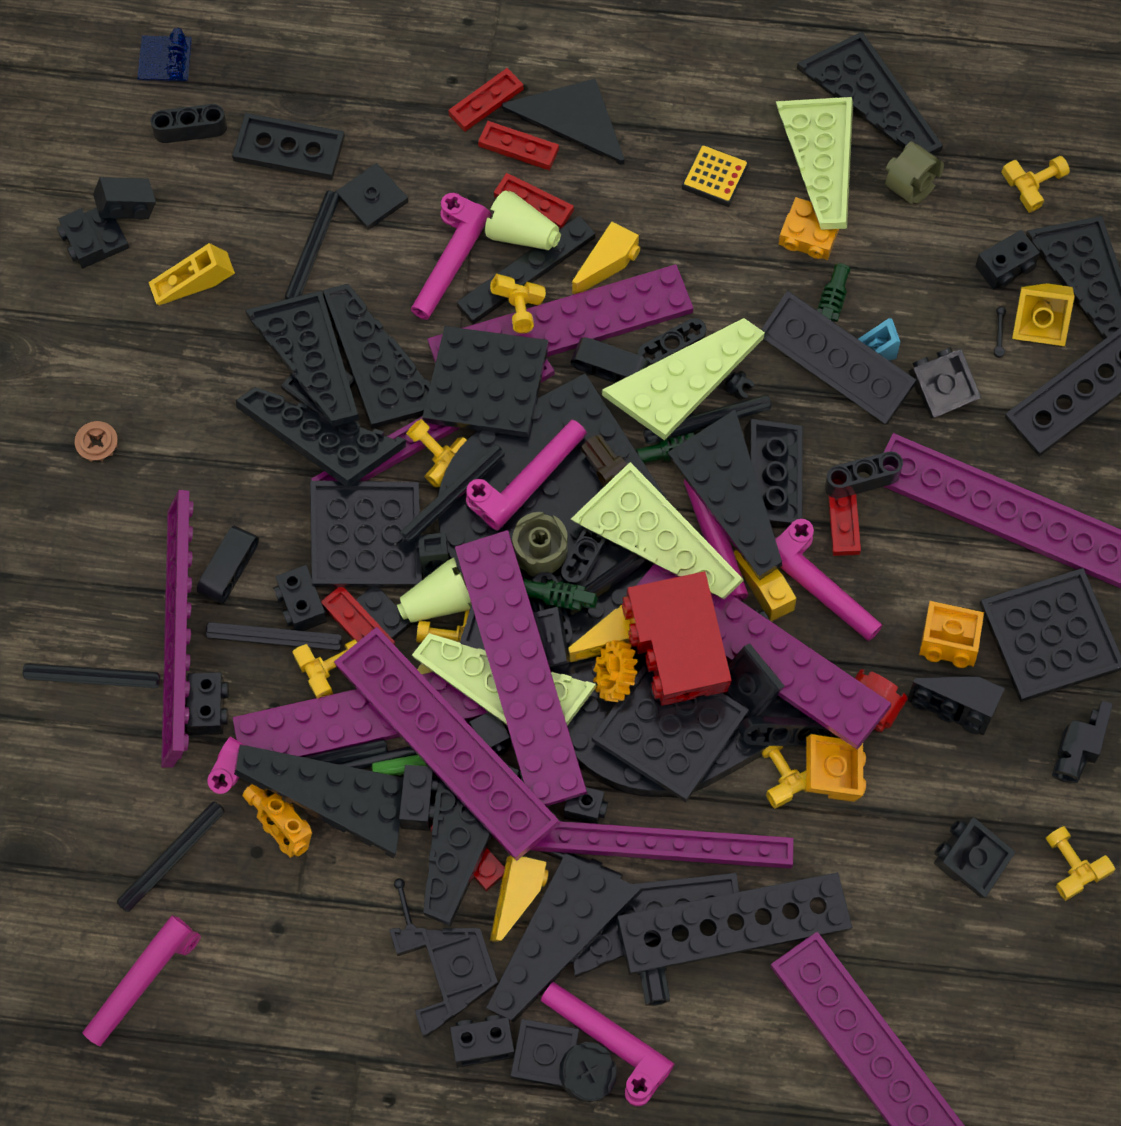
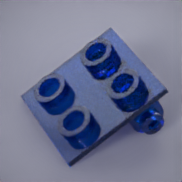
(165, 57)

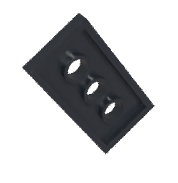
(294, 160)

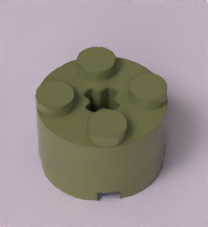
(913, 173)
(553, 542)

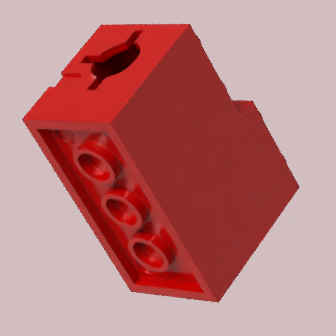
(681, 637)

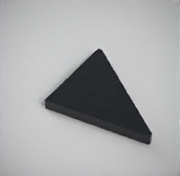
(572, 114)

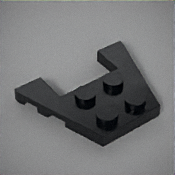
(459, 966)

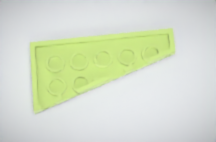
(822, 148)
(674, 386)
(645, 523)
(471, 674)

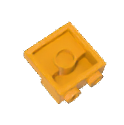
(803, 232)
(951, 634)
(834, 768)

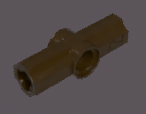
(602, 459)

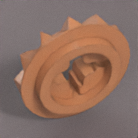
(96, 431)

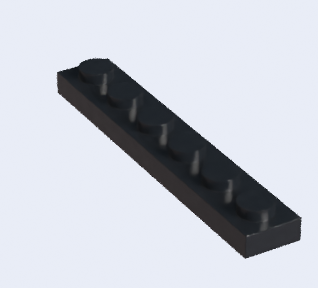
(527, 269)

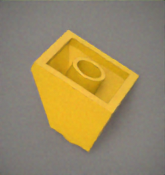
(1044, 314)

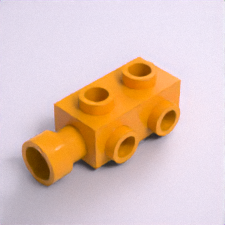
(287, 825)

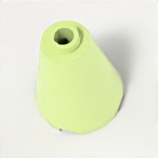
(520, 223)
(436, 595)

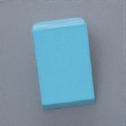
(883, 339)

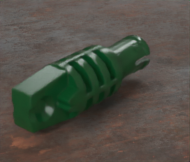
(834, 293)
(661, 450)
(561, 594)

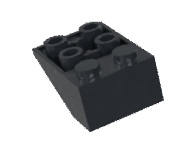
(958, 700)

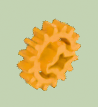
(615, 671)

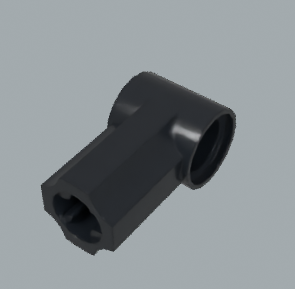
(655, 987)

